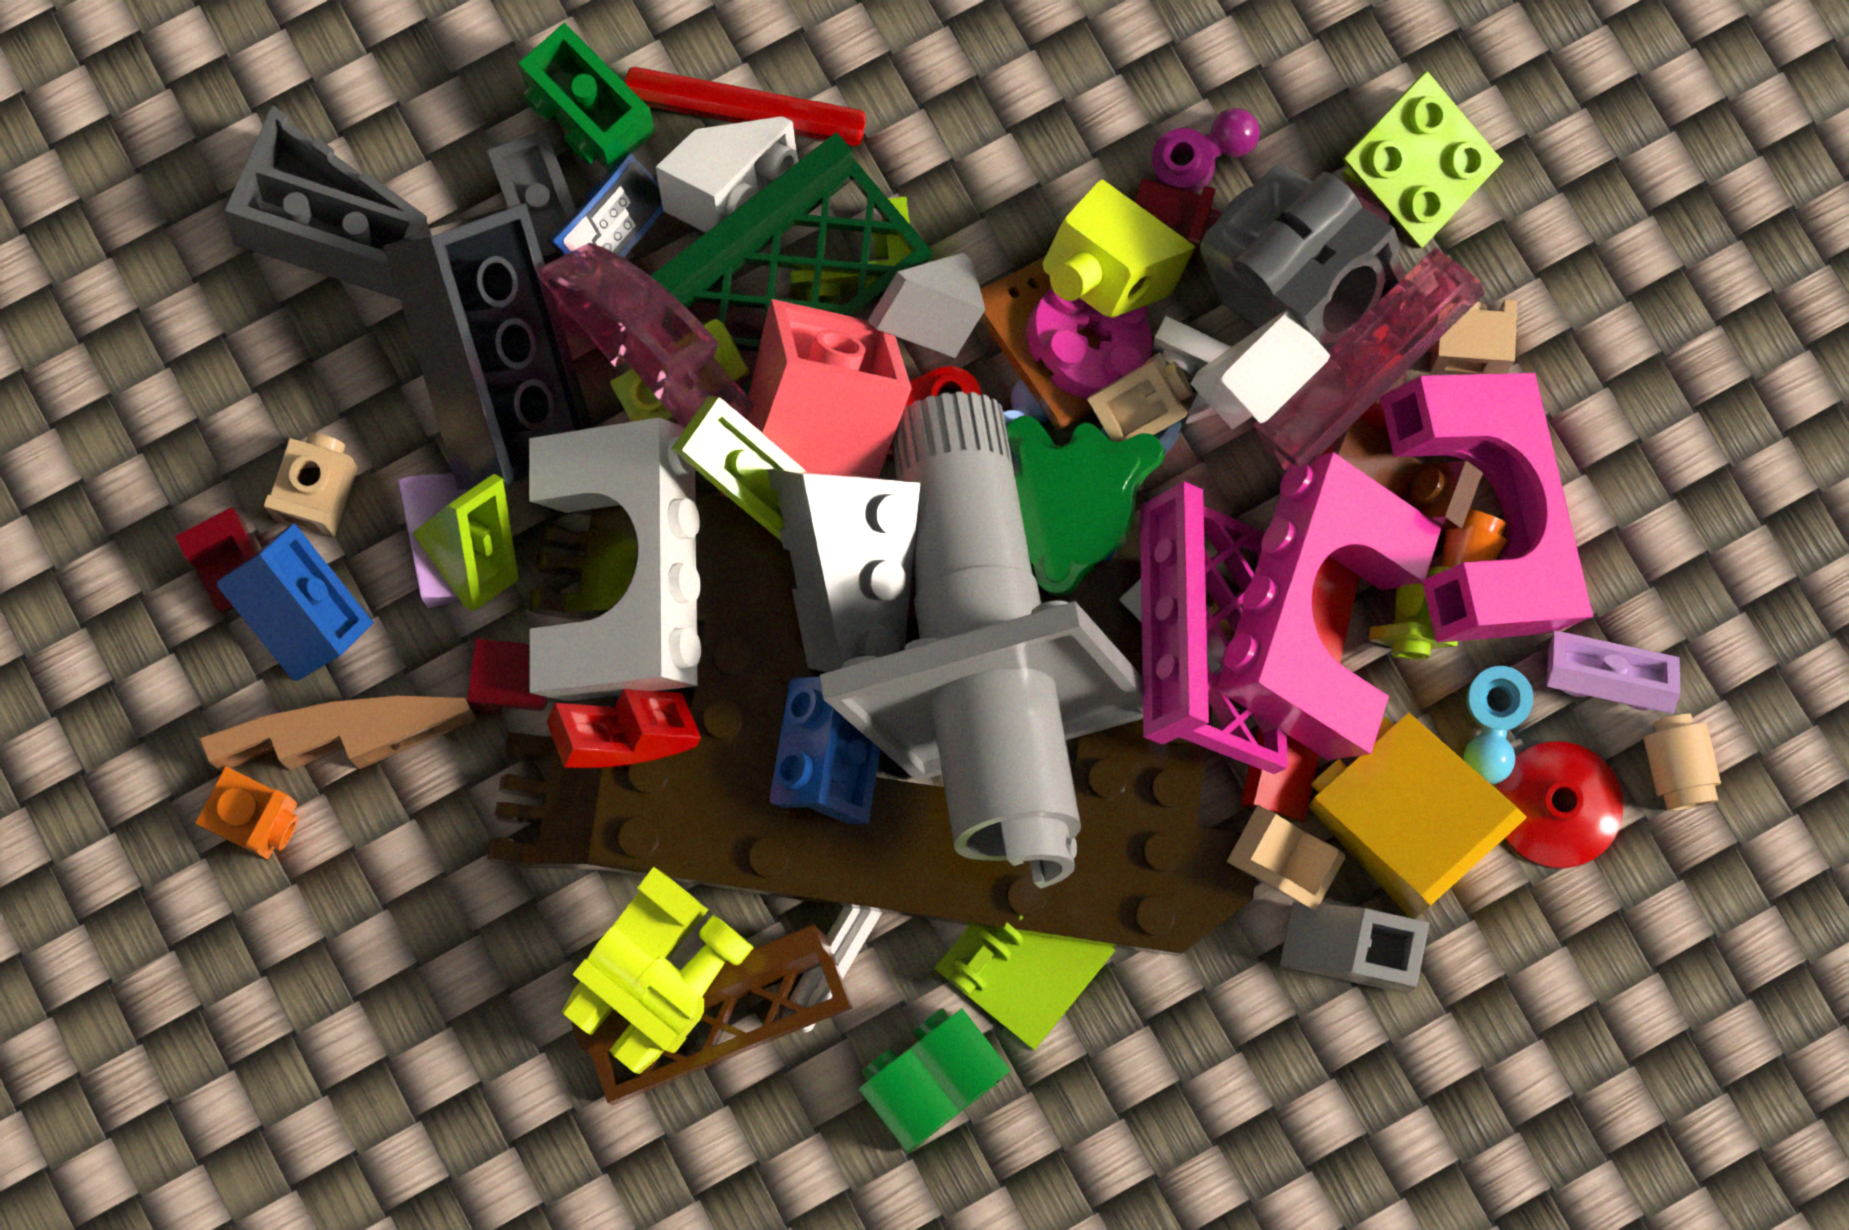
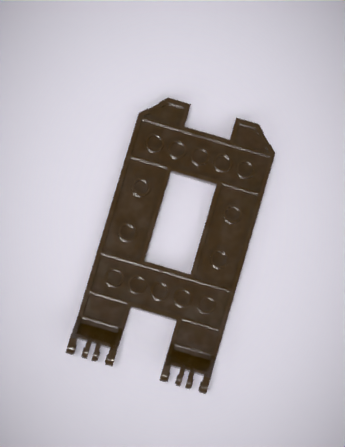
(706, 814)

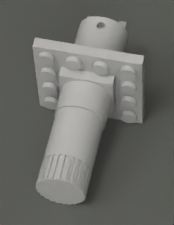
(994, 669)

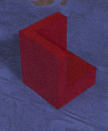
(216, 549)
(502, 678)

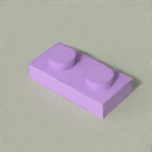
(1613, 672)

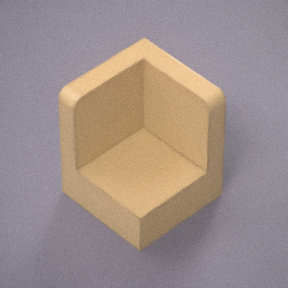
(1286, 858)

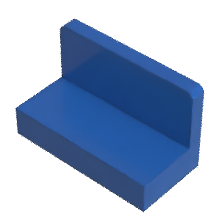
(295, 604)

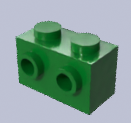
(586, 98)

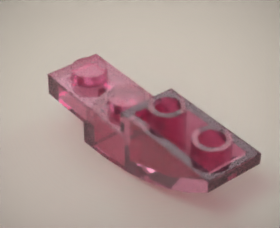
(646, 326)

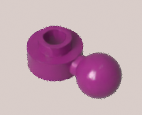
(1231, 134)

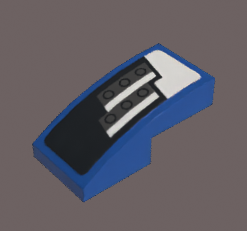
(615, 211)

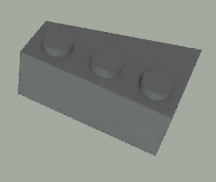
(316, 209)
(849, 560)

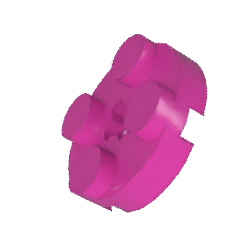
(1079, 368)

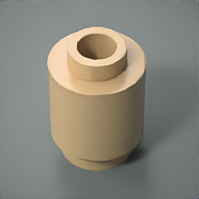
(1682, 763)

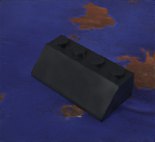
(487, 341)

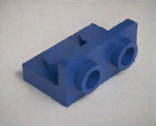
(823, 758)

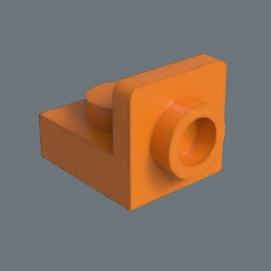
(249, 814)

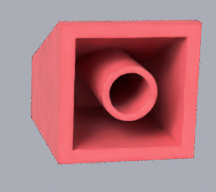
(828, 389)

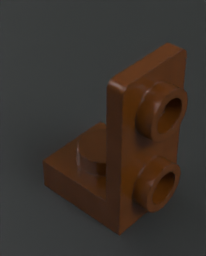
(1435, 489)

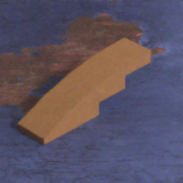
(364, 727)

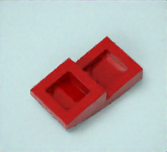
(634, 731)

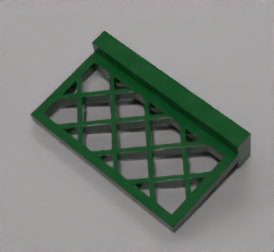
(770, 215)

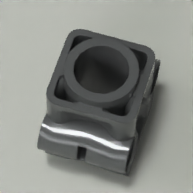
(1301, 251)

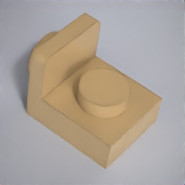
(1143, 400)

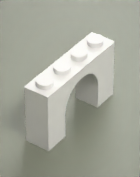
(652, 631)

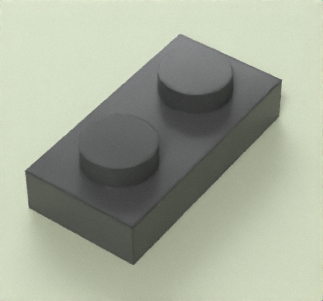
(532, 176)

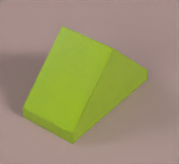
(473, 543)

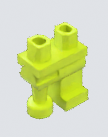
(636, 979)

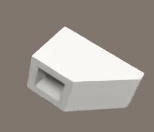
(724, 168)

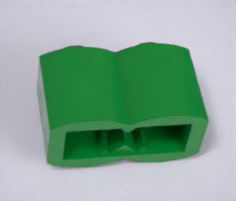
(932, 1079)

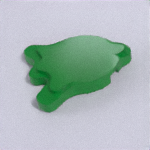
(1077, 497)

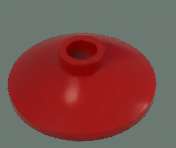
(1557, 837)

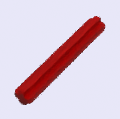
(744, 104)

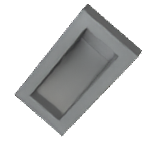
(932, 304)

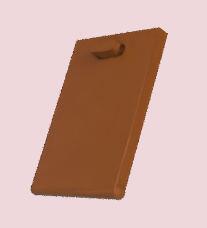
(1006, 318)

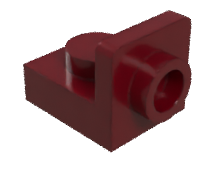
(1180, 210)

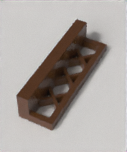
(763, 967)

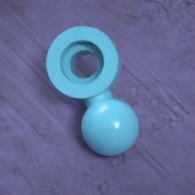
(1490, 751)

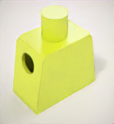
(1115, 254)

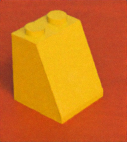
(1413, 813)

